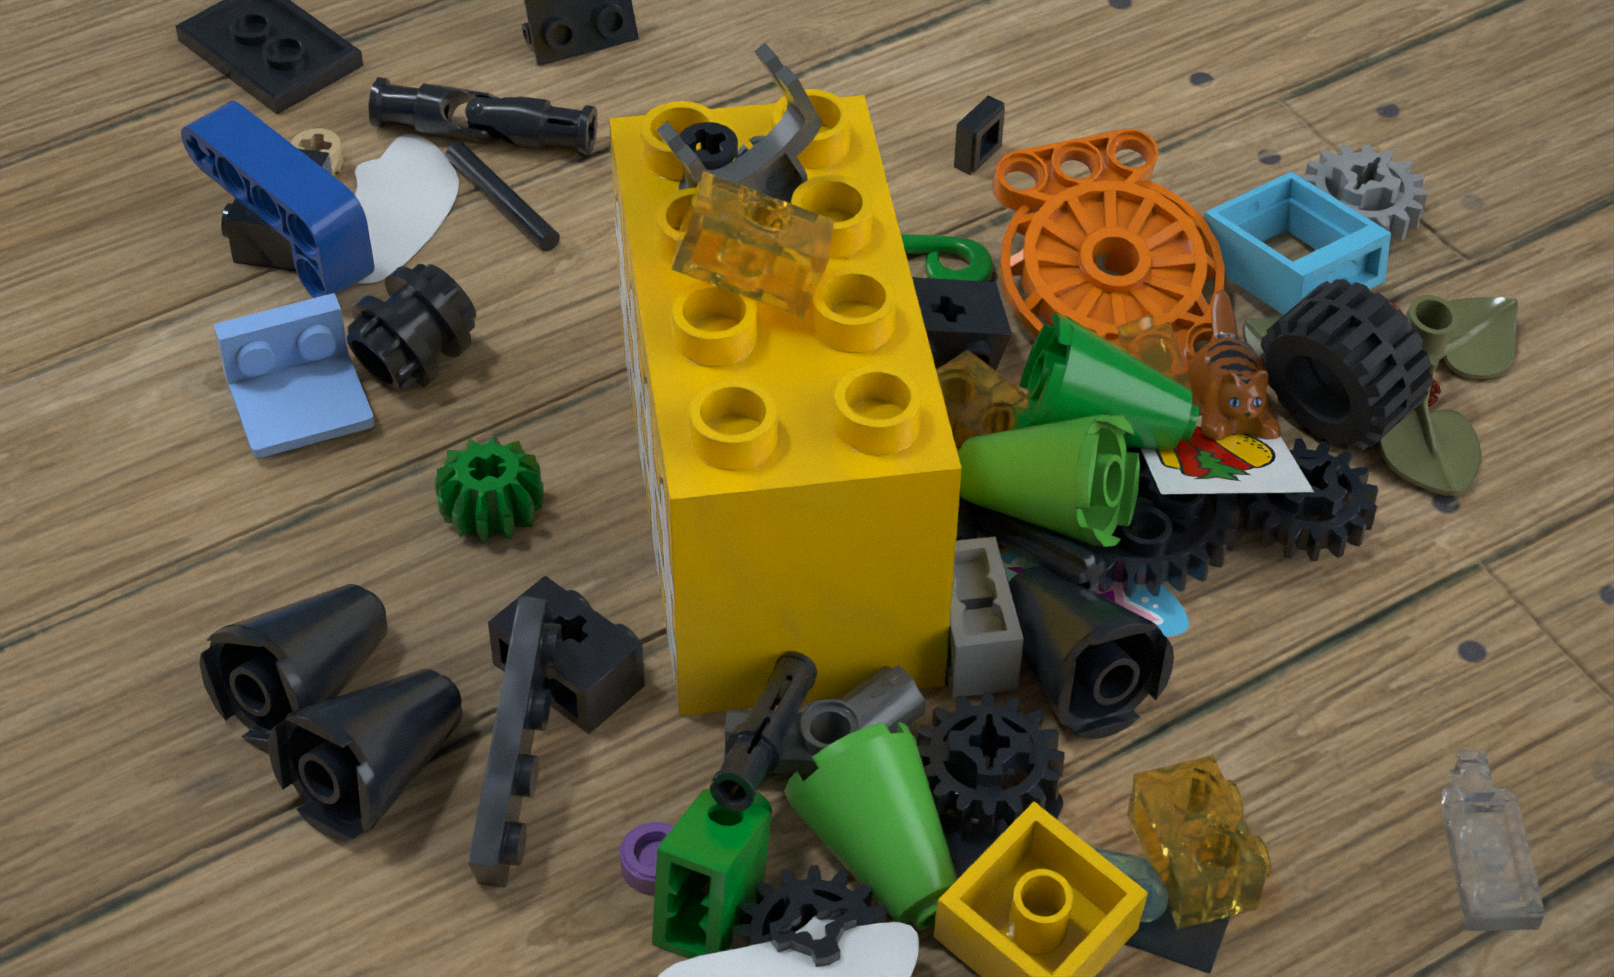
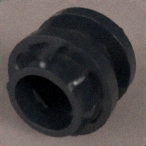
(404, 333)

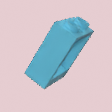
(1344, 241)

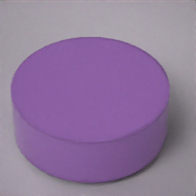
(639, 855)

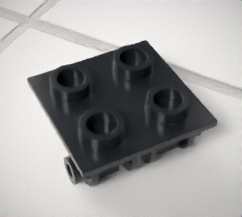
(577, 27)

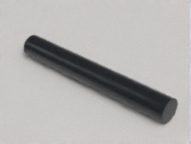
(502, 196)

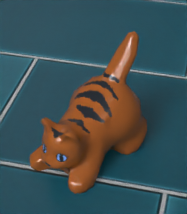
(1230, 381)

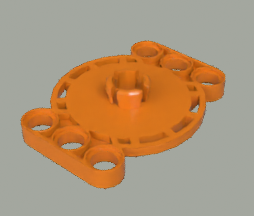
(1139, 224)

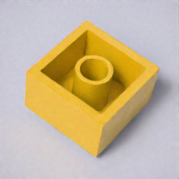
(1039, 905)

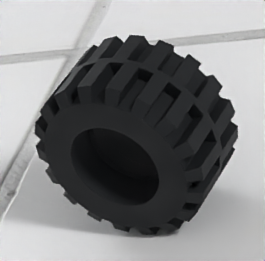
(1346, 364)

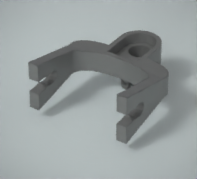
(772, 161)

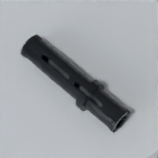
(743, 772)

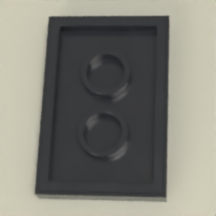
(270, 49)

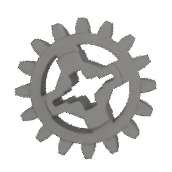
(1372, 186)

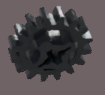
(1316, 520)
(1019, 751)
(799, 903)

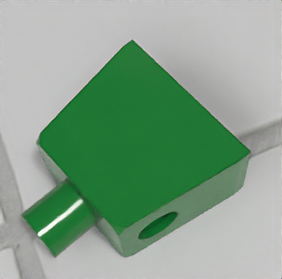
(704, 847)

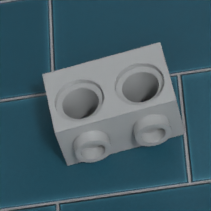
(984, 625)

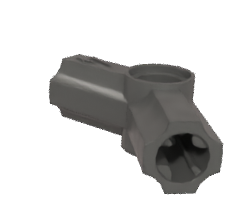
(882, 698)

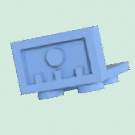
(292, 376)

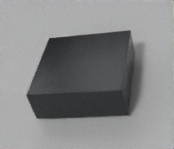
(979, 135)

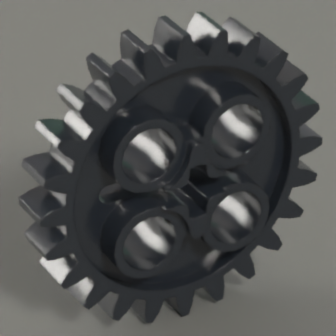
(1168, 537)

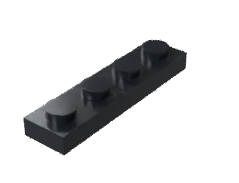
(510, 766)

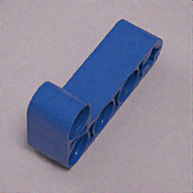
(288, 193)

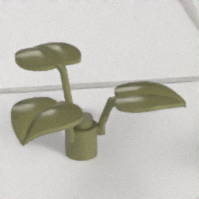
(1476, 342)

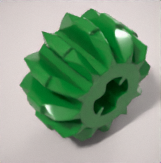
(489, 488)

